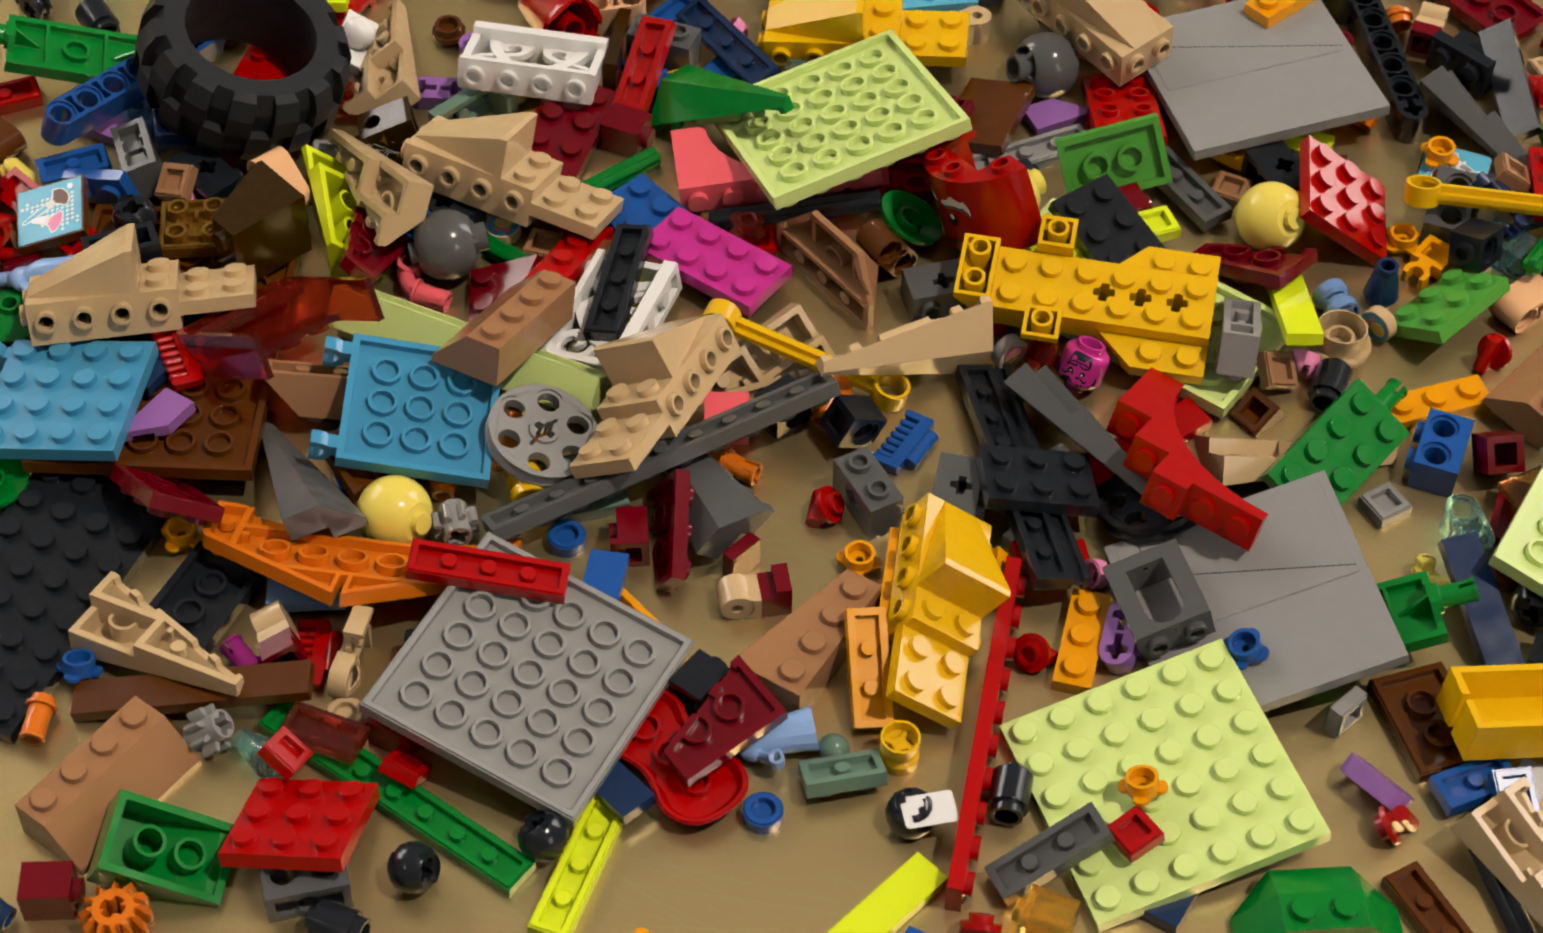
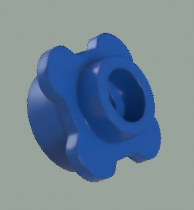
(1249, 639)
(79, 665)

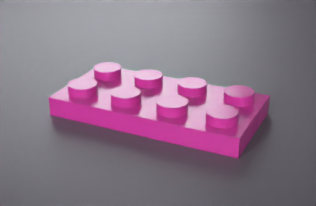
(717, 261)

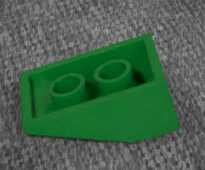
(160, 850)

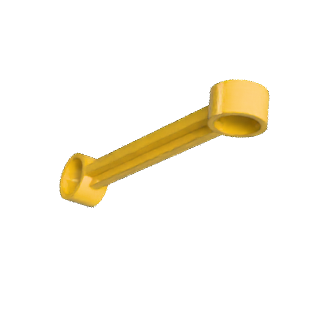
(1429, 192)
(808, 355)

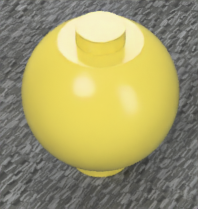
(1269, 216)
(395, 509)

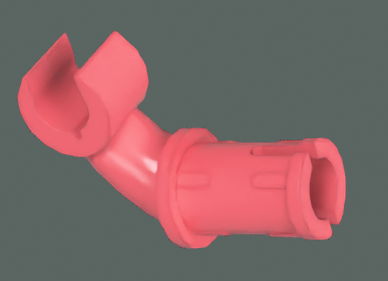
(418, 291)

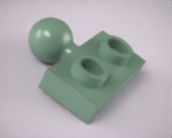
(840, 769)

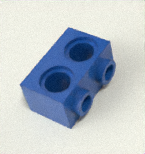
(1439, 452)

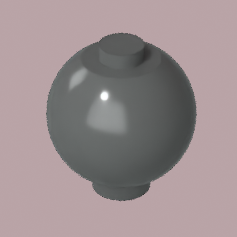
(1047, 63)
(448, 244)

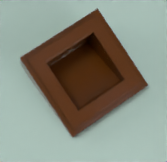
(1257, 412)

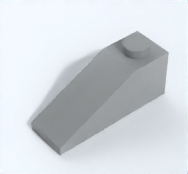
(1239, 339)

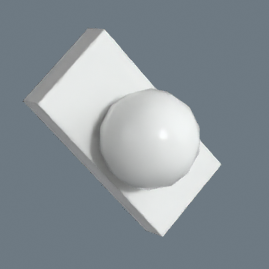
(360, 35)

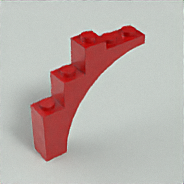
(1174, 475)

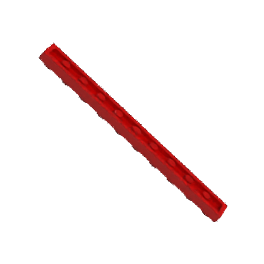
(985, 742)

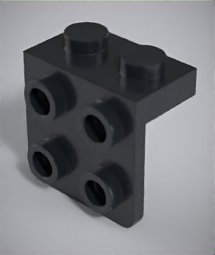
(1464, 57)

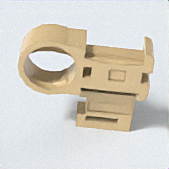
(344, 671)

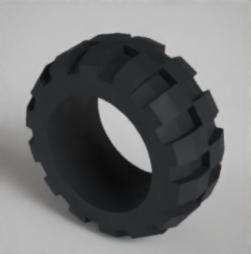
(233, 110)

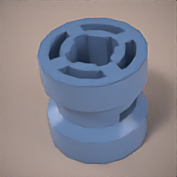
(1333, 296)

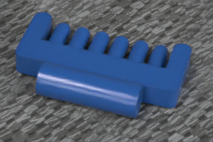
(907, 444)

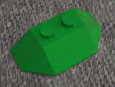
(1315, 903)

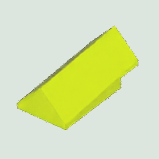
(331, 203)

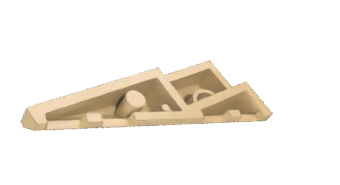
(387, 67)
(387, 191)
(921, 346)
(758, 367)
(1244, 460)
(136, 636)
(1509, 843)

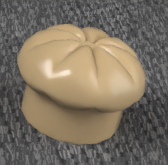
(1344, 338)

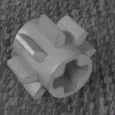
(455, 522)
(208, 730)

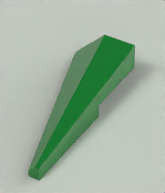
(711, 99)

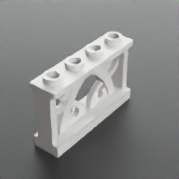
(504, 55)
(656, 293)

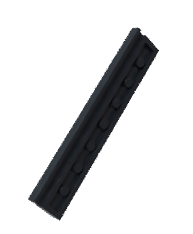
(1042, 538)

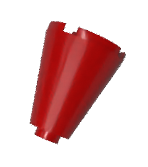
(562, 15)

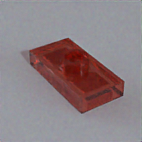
(327, 732)

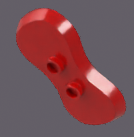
(692, 805)

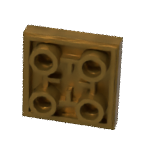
(188, 227)

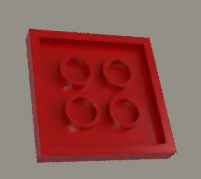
(1342, 201)
(299, 825)

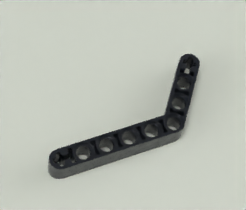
(1386, 64)

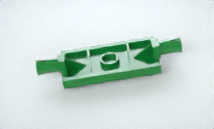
(61, 49)
(1345, 440)
(1419, 607)

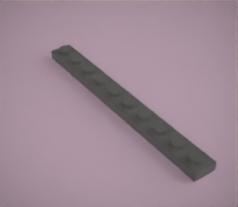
(705, 436)

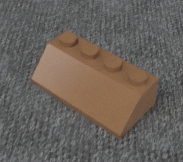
(510, 328)
(1520, 399)
(128, 752)

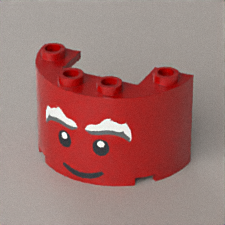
(982, 202)

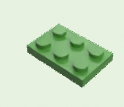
(1123, 150)
(1449, 305)

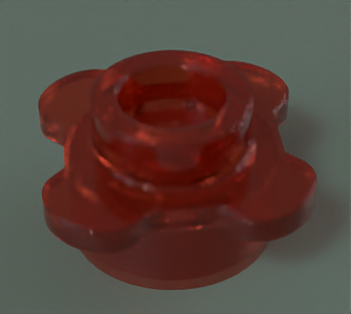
(748, 226)

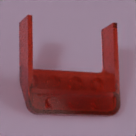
(243, 340)

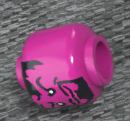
(1083, 364)

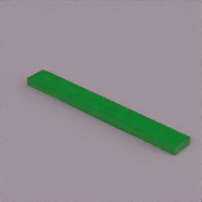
(425, 816)

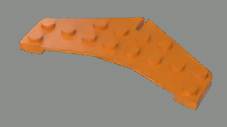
(318, 562)

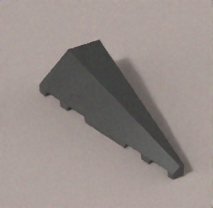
(1454, 101)
(1056, 404)
(304, 493)
(720, 507)

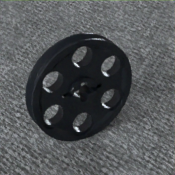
(1118, 521)

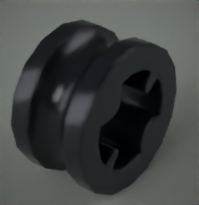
(36, 8)

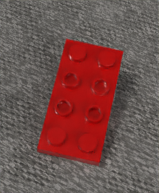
(1112, 103)

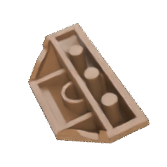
(831, 263)
(310, 388)

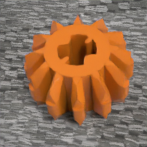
(116, 911)

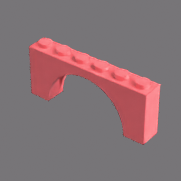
(716, 181)

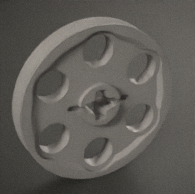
(534, 422)

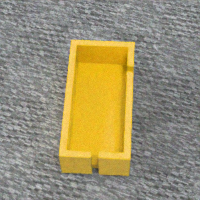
(1494, 710)

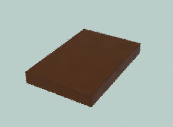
(997, 112)
(1415, 719)

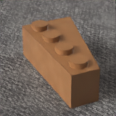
(810, 643)

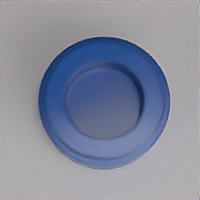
(567, 538)
(762, 813)

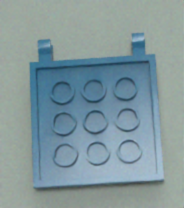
(71, 398)
(407, 413)

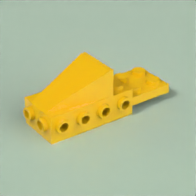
(823, 26)
(936, 607)

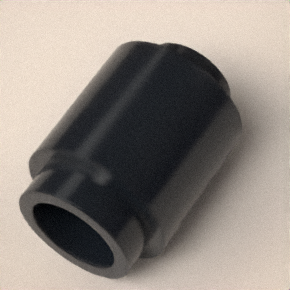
(96, 15)
(1329, 381)
(1010, 793)
(335, 918)

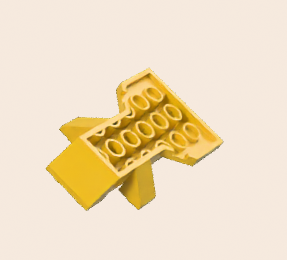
(1061, 293)

